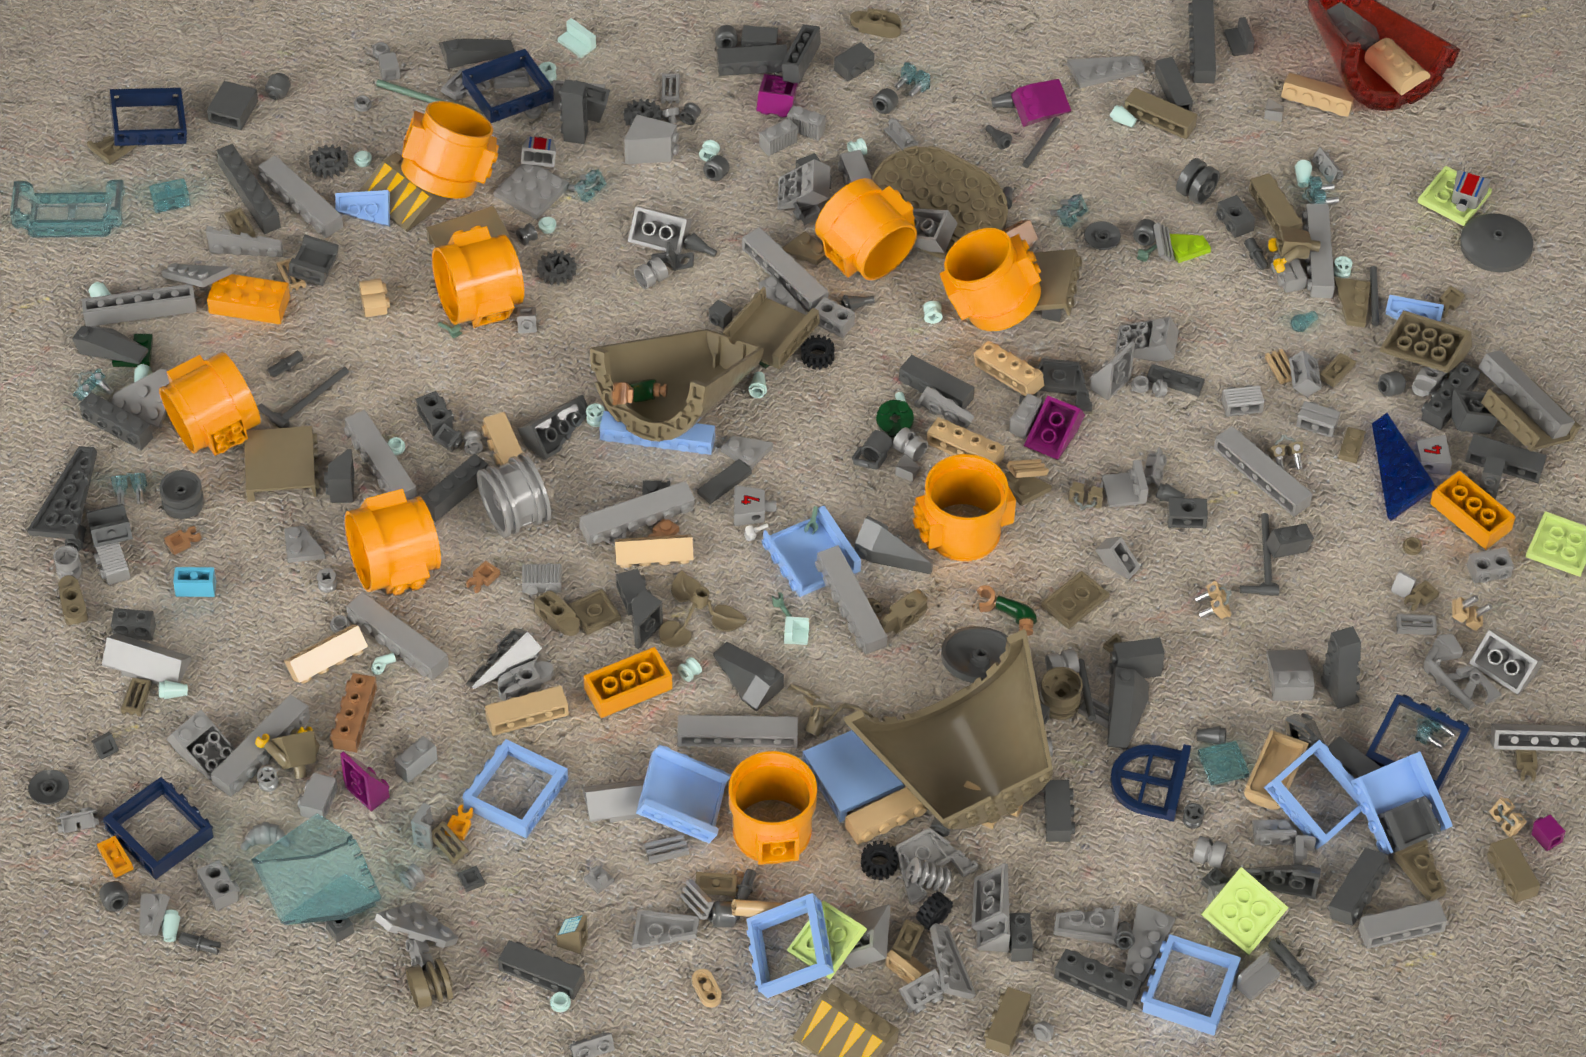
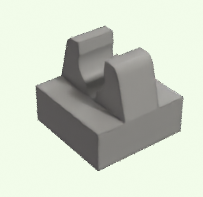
(598, 879)

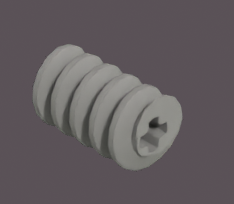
(930, 874)

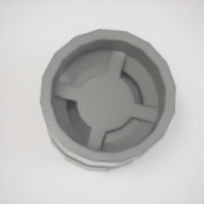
(648, 274)
(912, 445)
(67, 562)
(1067, 658)
(1210, 852)

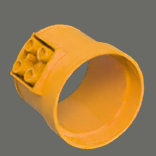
(449, 149)
(866, 229)
(477, 277)
(992, 279)
(209, 403)
(964, 481)
(392, 542)
(772, 777)

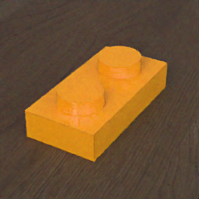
(115, 856)

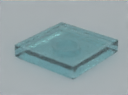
(1223, 763)

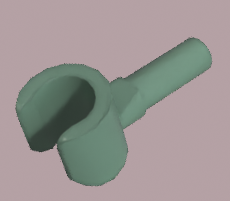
(1143, 255)
(454, 331)
(812, 523)
(780, 603)

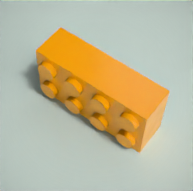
(249, 298)
(1472, 510)
(627, 682)

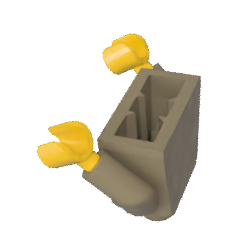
(1291, 244)
(292, 750)

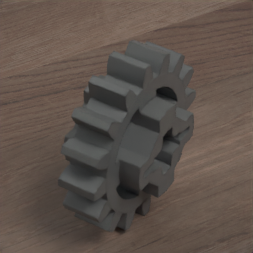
(641, 108)
(328, 161)
(556, 267)

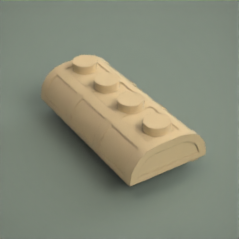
(1395, 65)
(1274, 757)

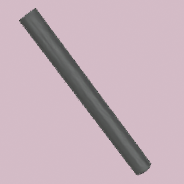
(1041, 142)
(1374, 296)
(1086, 691)

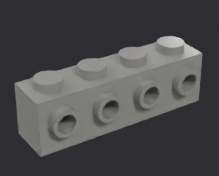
(1402, 924)

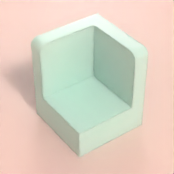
(796, 630)

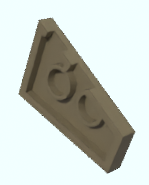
(1354, 300)
(1420, 868)

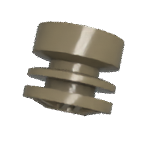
(1061, 692)
(429, 983)

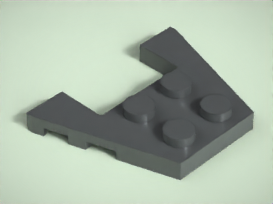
(1065, 378)

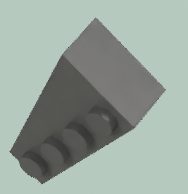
(1342, 667)

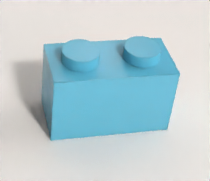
(194, 582)

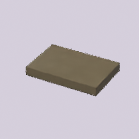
(1075, 599)

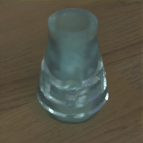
(1303, 321)

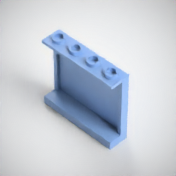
(797, 551)
(849, 773)
(1395, 786)
(682, 793)

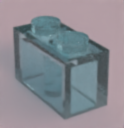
(169, 195)

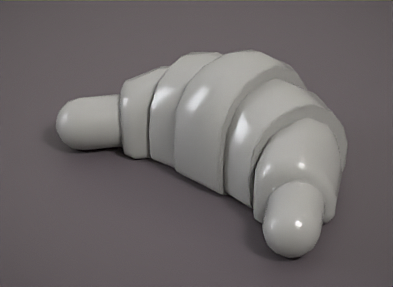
(262, 834)

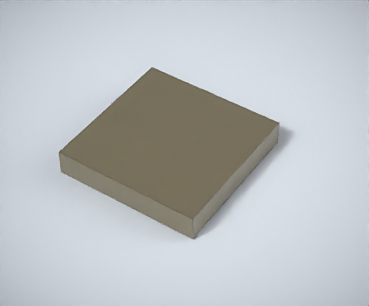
(595, 611)

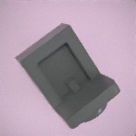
(806, 213)
(448, 438)

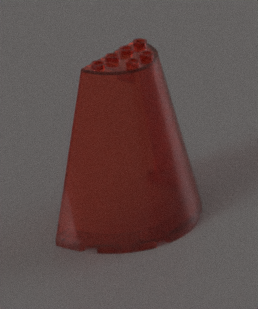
(1359, 78)

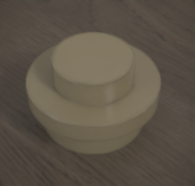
(1412, 546)

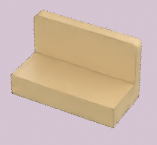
(904, 968)

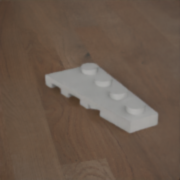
(196, 274)
(1149, 931)
(950, 965)

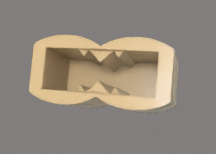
(373, 297)

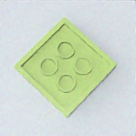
(1439, 197)
(1559, 544)
(1244, 911)
(842, 937)

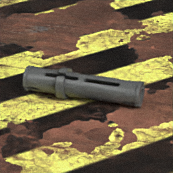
(1297, 970)

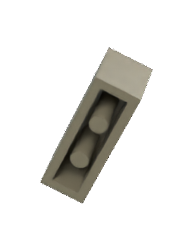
(1513, 869)
(1007, 1020)

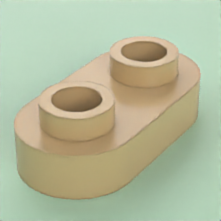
(707, 989)

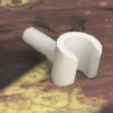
(750, 532)

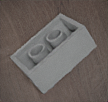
(656, 228)
(1506, 661)

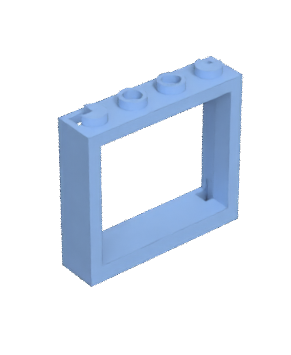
(541, 804)
(1293, 807)
(806, 904)
(1180, 1015)

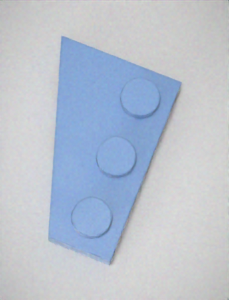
(366, 205)
(1427, 309)

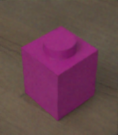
(1548, 832)

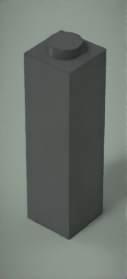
(1173, 83)

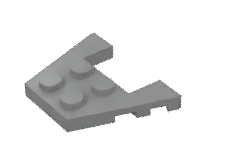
(932, 848)

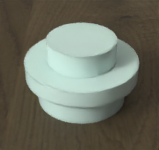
(362, 158)
(547, 224)
(396, 445)
(560, 1002)

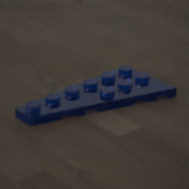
(1401, 471)

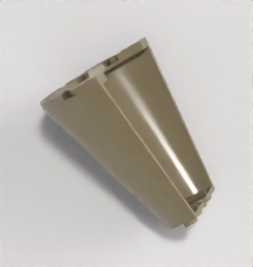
(694, 364)

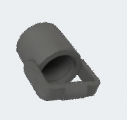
(873, 450)

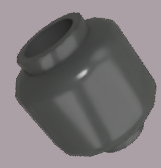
(726, 37)
(278, 86)
(885, 101)
(716, 168)
(1144, 232)
(1391, 383)
(114, 896)
(722, 915)

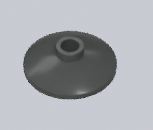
(1102, 235)
(45, 781)

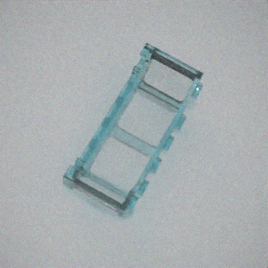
(67, 213)

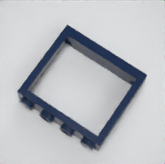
(502, 66)
(148, 97)
(1424, 710)
(137, 803)

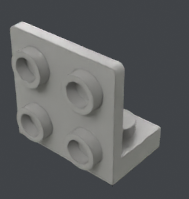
(1126, 488)

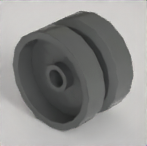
(1197, 181)
(181, 494)

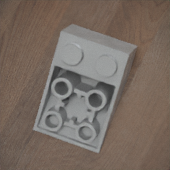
(804, 185)
(1153, 339)
(201, 743)
(874, 942)

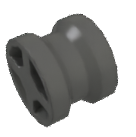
(690, 113)
(526, 234)
(1190, 811)

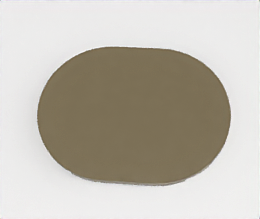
(944, 181)

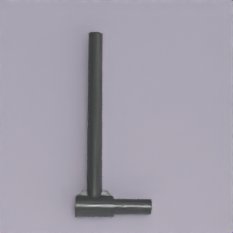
(282, 420)
(1268, 586)

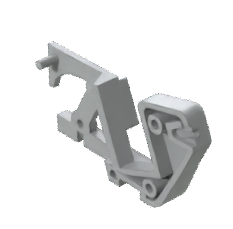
(1447, 648)

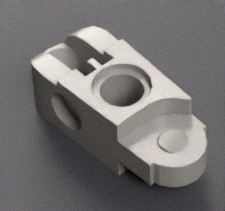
(1428, 381)
(515, 683)

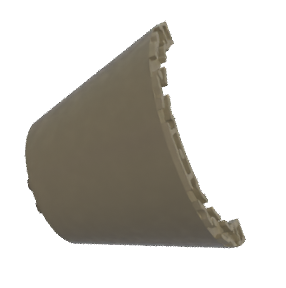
(977, 735)

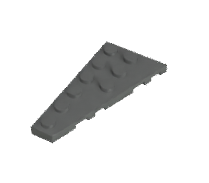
(65, 504)

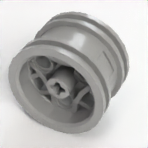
(514, 495)

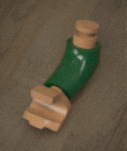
(637, 392)
(1021, 612)

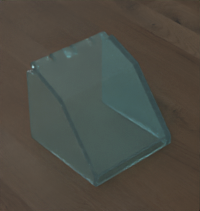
(315, 874)

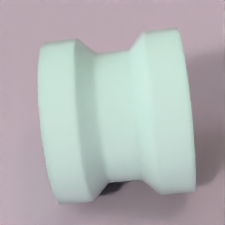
(548, 70)
(858, 145)
(709, 149)
(1342, 267)
(932, 312)
(594, 414)
(689, 669)

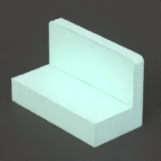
(577, 39)

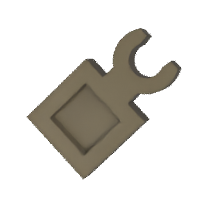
(1451, 300)
(1423, 594)
(1527, 762)

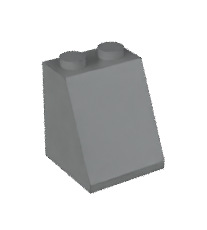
(650, 141)

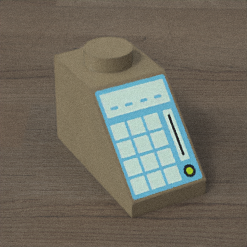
(573, 934)

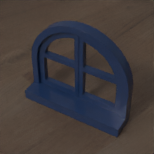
(1174, 785)

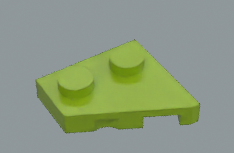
(1188, 246)

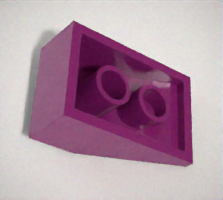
(776, 95)
(1040, 101)
(1054, 428)
(363, 782)

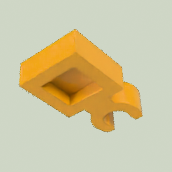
(460, 824)

